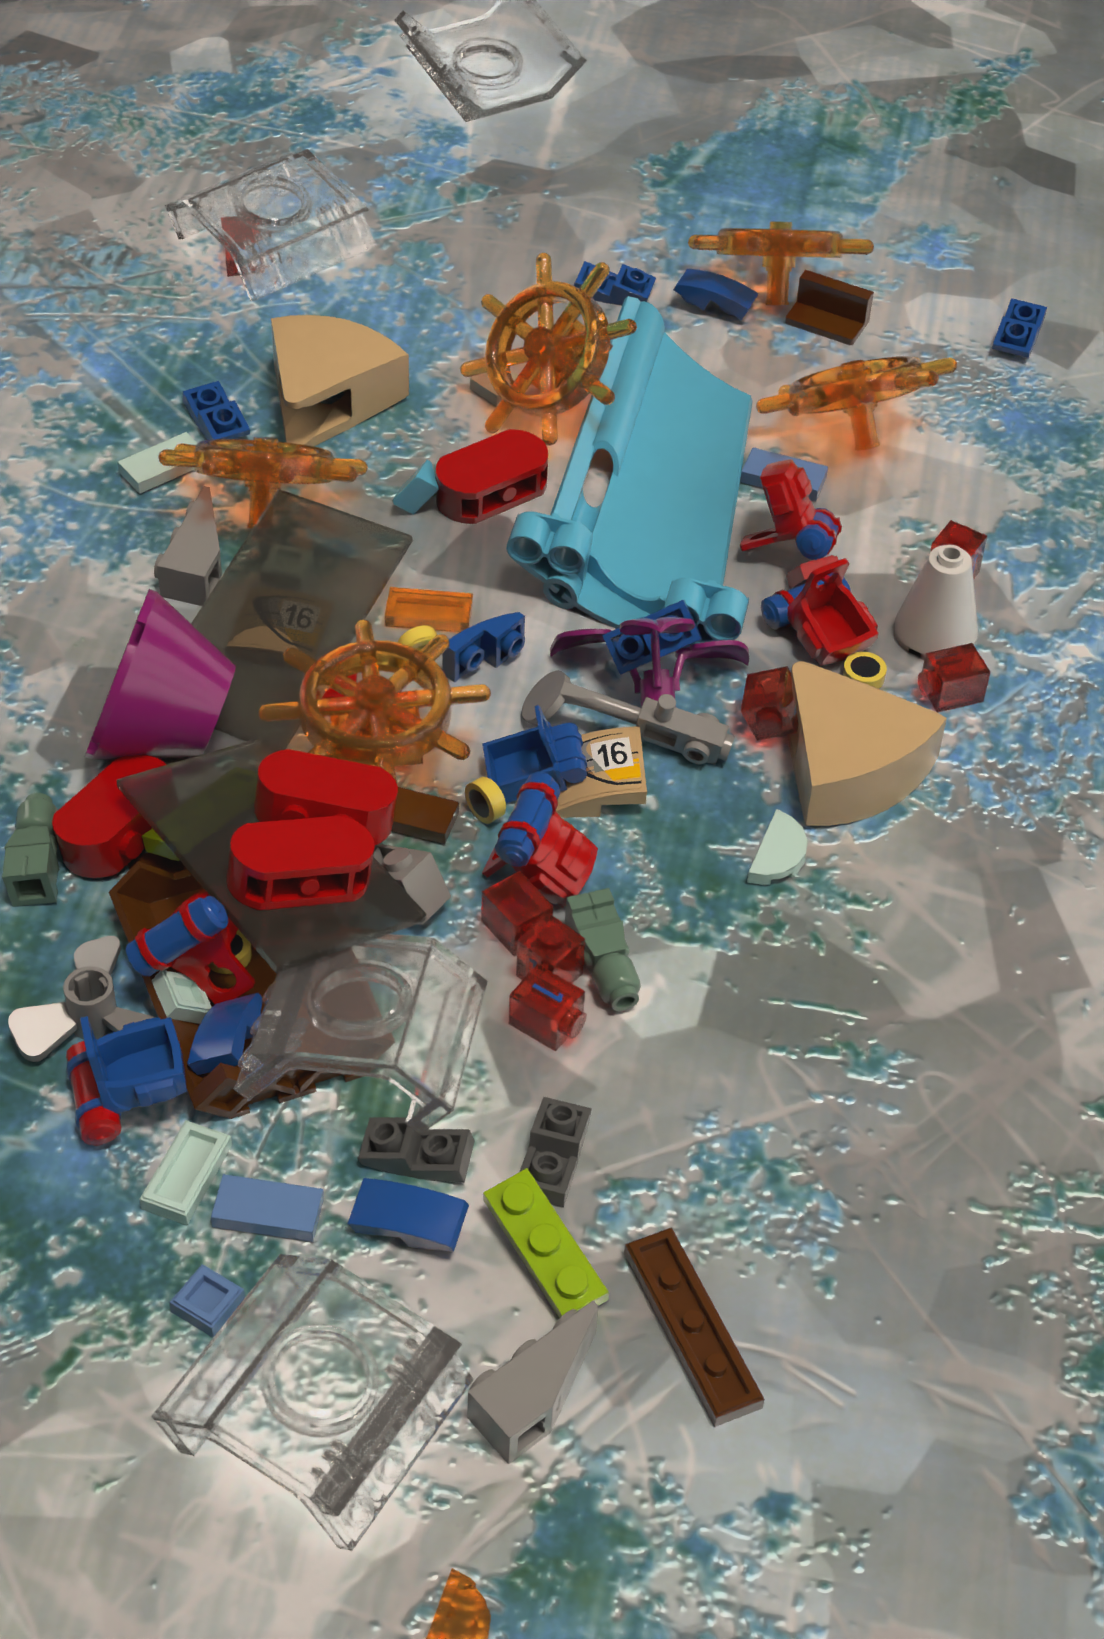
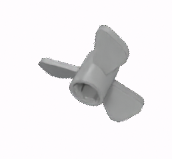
(86, 993)

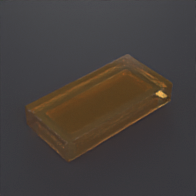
(432, 608)

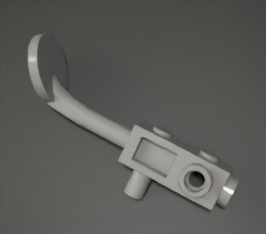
(697, 736)

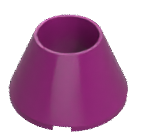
(163, 689)

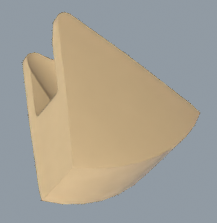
(331, 356)
(856, 746)

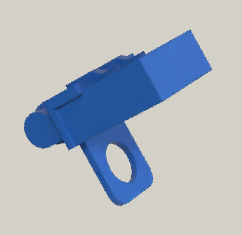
(538, 749)

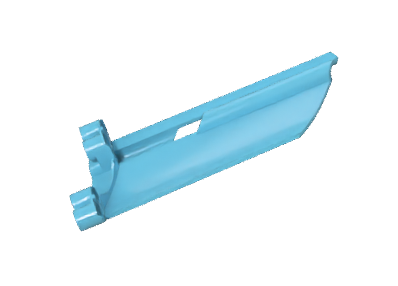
(670, 497)

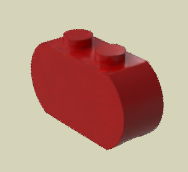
(491, 476)
(314, 785)
(99, 825)
(300, 862)

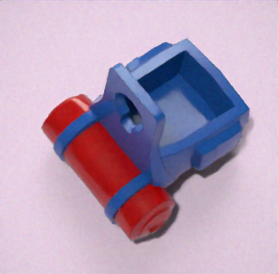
(122, 1073)

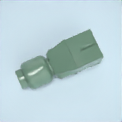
(31, 853)
(605, 947)

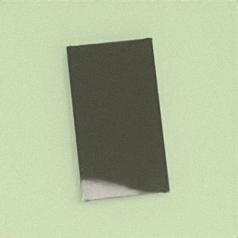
(295, 585)
(198, 809)

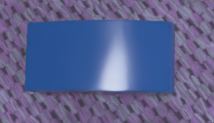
(618, 286)
(701, 286)
(1019, 328)
(214, 412)
(488, 641)
(635, 650)
(223, 1033)
(410, 1212)

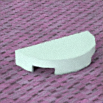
(780, 852)

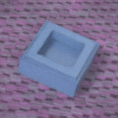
(207, 1300)

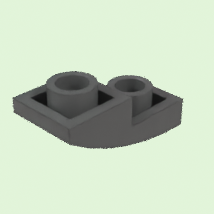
(556, 1147)
(400, 1150)

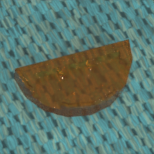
(461, 1611)

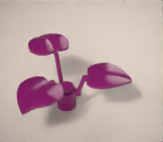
(657, 680)

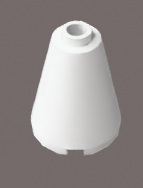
(939, 604)

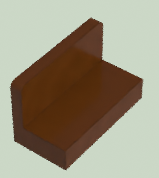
(830, 308)

